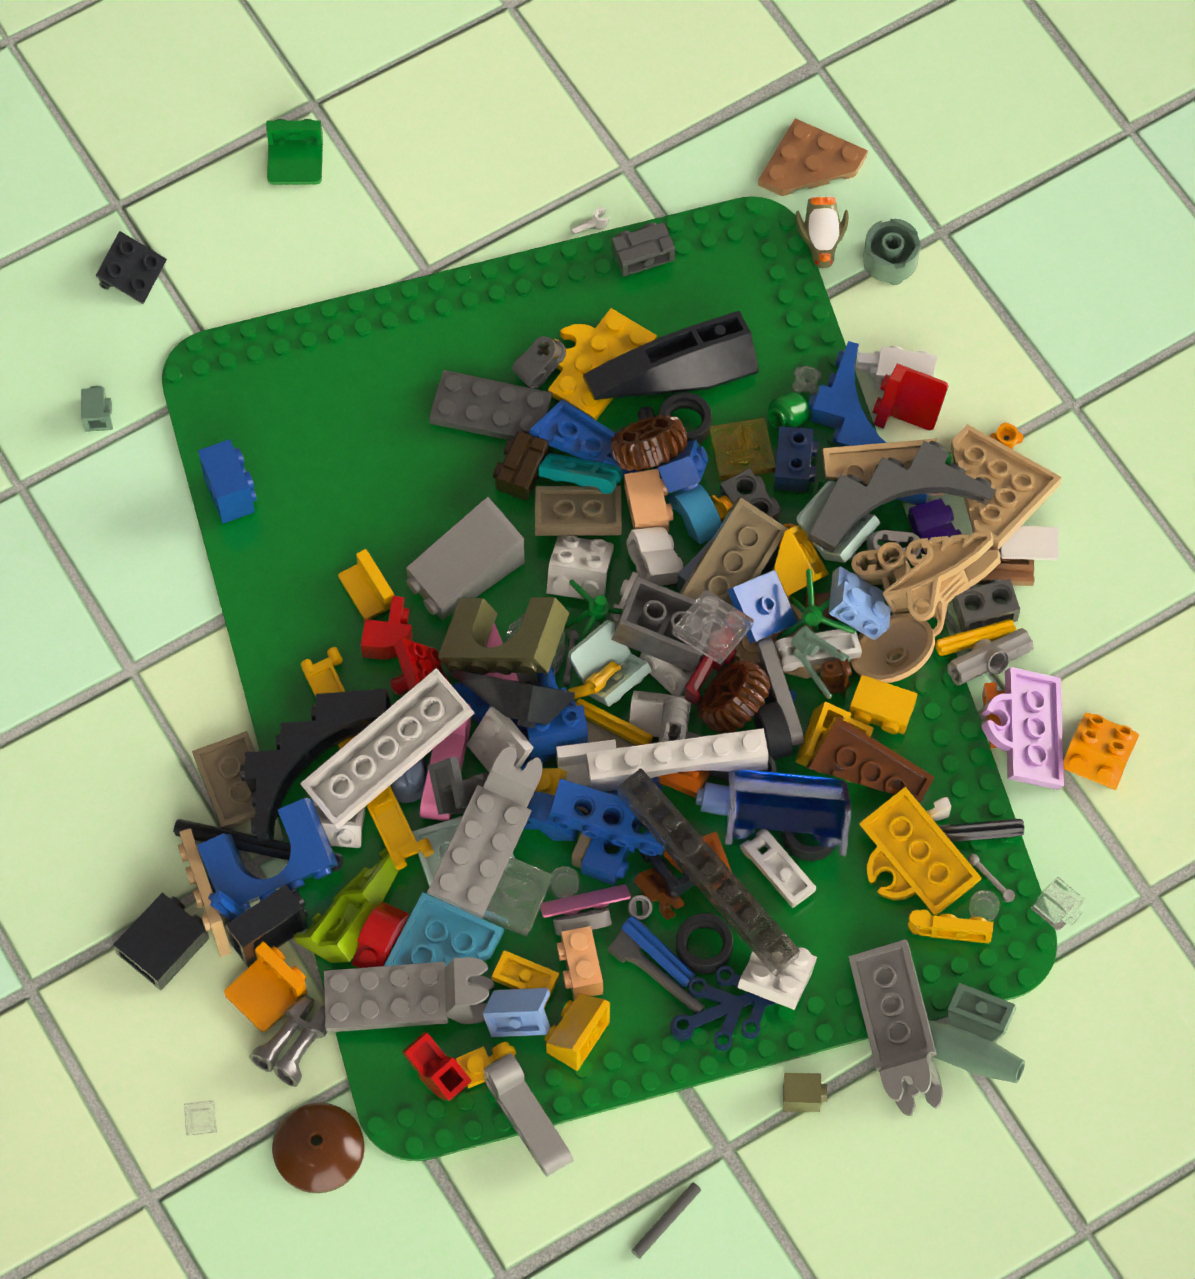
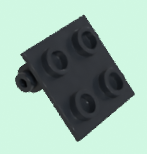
(130, 268)

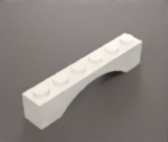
(716, 752)

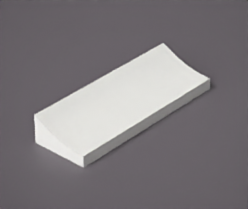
(387, 748)

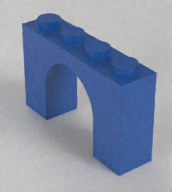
(309, 857)

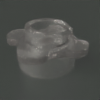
(809, 373)

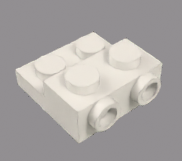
(786, 986)

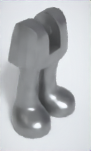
(287, 1067)

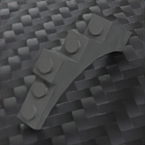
(891, 481)

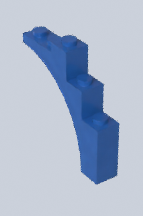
(840, 409)

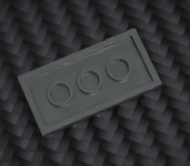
(487, 406)

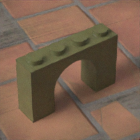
(526, 652)

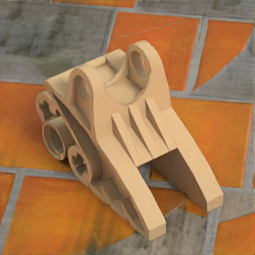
(943, 573)

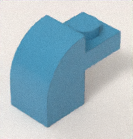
(697, 513)

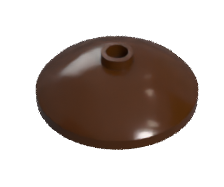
(321, 1166)

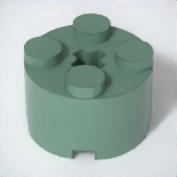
(891, 251)

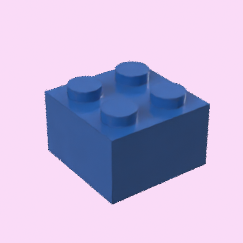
(227, 480)

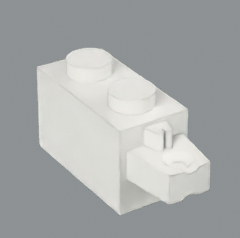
(884, 362)

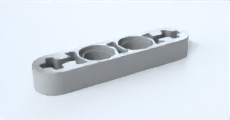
(779, 688)

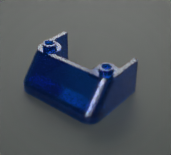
(788, 804)

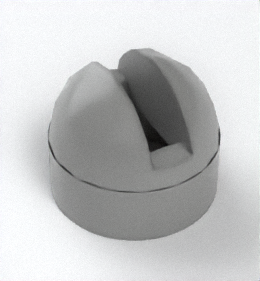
(646, 907)

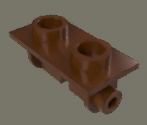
(835, 676)

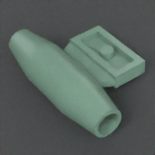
(970, 1037)

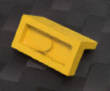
(367, 586)

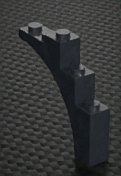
(273, 772)

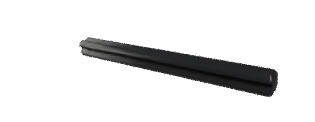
(243, 841)

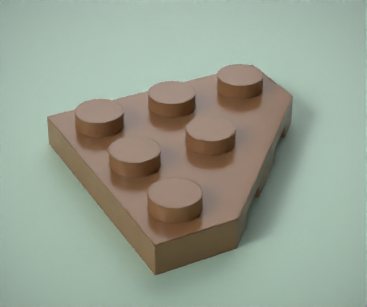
(810, 160)

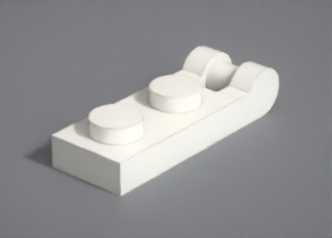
(840, 639)
(778, 868)

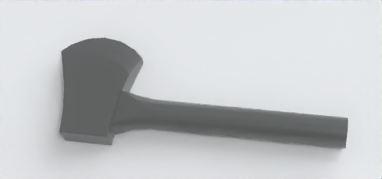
(626, 949)

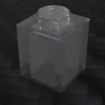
(1059, 904)

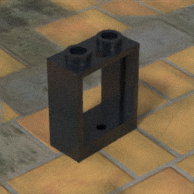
(270, 920)

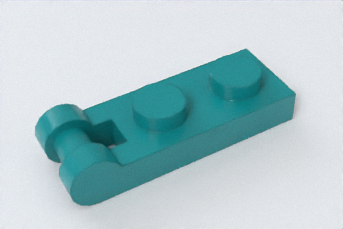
(581, 472)

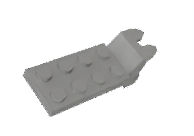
(487, 835)
(406, 995)
(897, 1024)

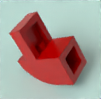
(380, 635)
(379, 935)
(435, 1069)

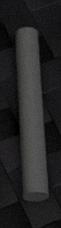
(666, 1220)

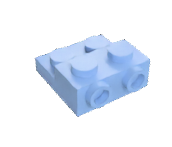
(858, 604)

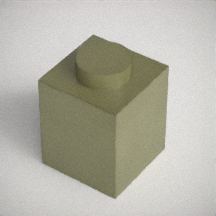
(803, 1092)

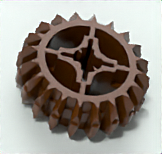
(649, 442)
(734, 697)

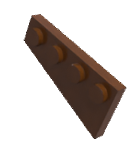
(864, 761)

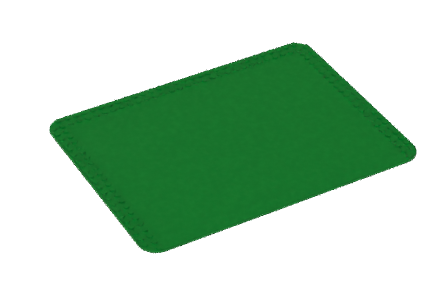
(346, 461)

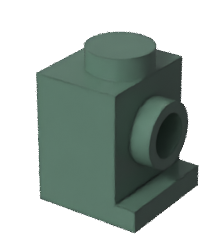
(96, 409)

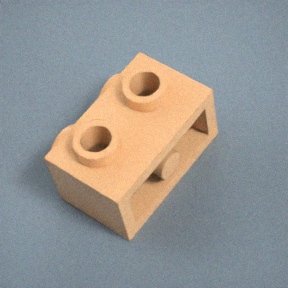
(646, 500)
(582, 962)

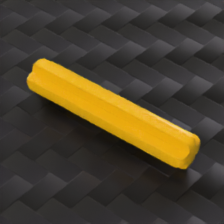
(969, 638)
(614, 724)

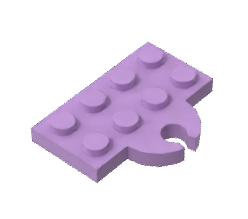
(1029, 727)

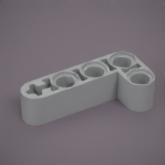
(526, 1115)

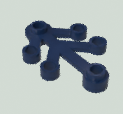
(729, 1006)

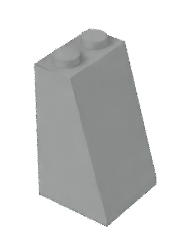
(466, 560)

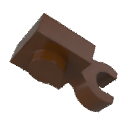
(655, 889)

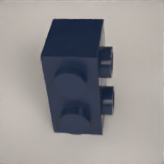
(794, 459)

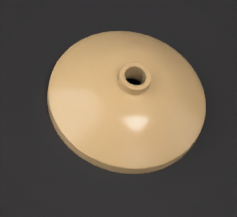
(897, 651)

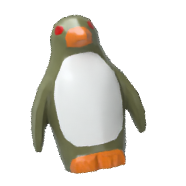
(822, 229)

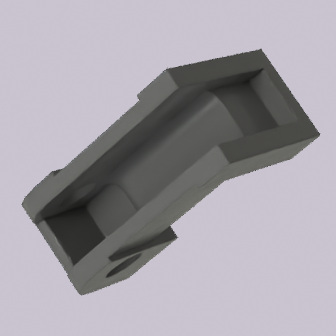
(449, 789)

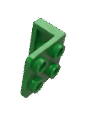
(294, 152)

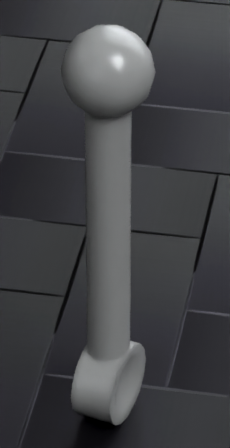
(572, 636)
(1008, 895)

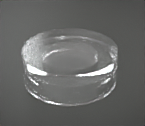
(564, 882)
(984, 905)

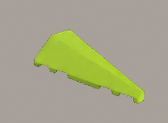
(337, 931)

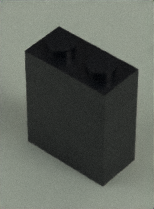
(162, 940)

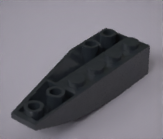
(680, 361)

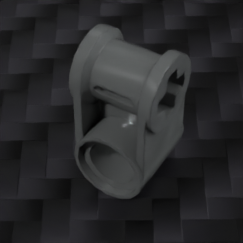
(538, 362)

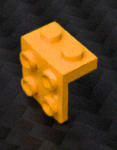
(1100, 750)
(266, 988)

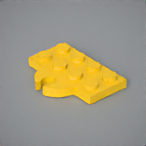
(593, 348)
(916, 855)

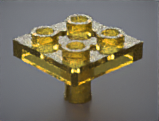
(740, 440)

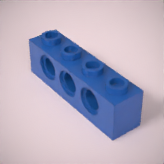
(599, 804)
(606, 866)

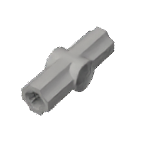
(990, 656)

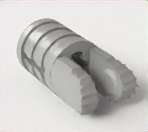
(674, 719)

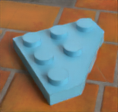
(442, 933)

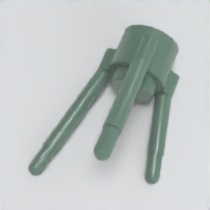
(809, 643)

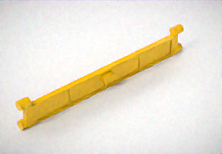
(385, 807)

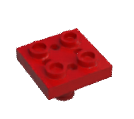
(416, 663)

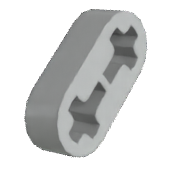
(891, 536)
(595, 918)

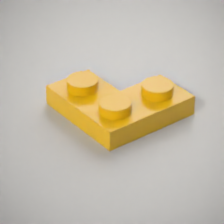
(523, 974)

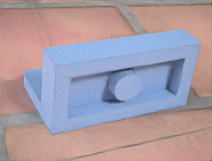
(517, 1012)

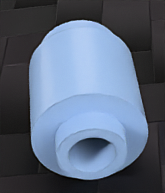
(712, 798)

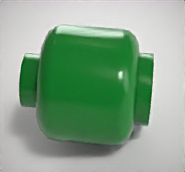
(788, 411)

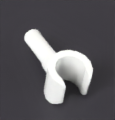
(596, 221)

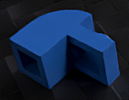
(540, 806)

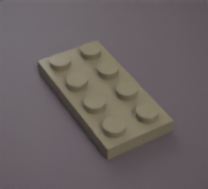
(735, 552)

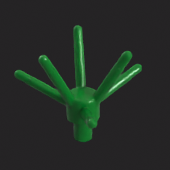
(596, 610)
(812, 614)

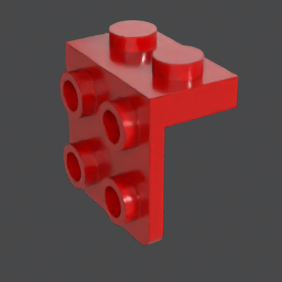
(910, 398)

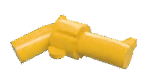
(596, 681)

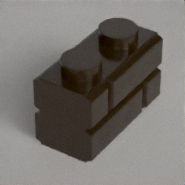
(521, 465)

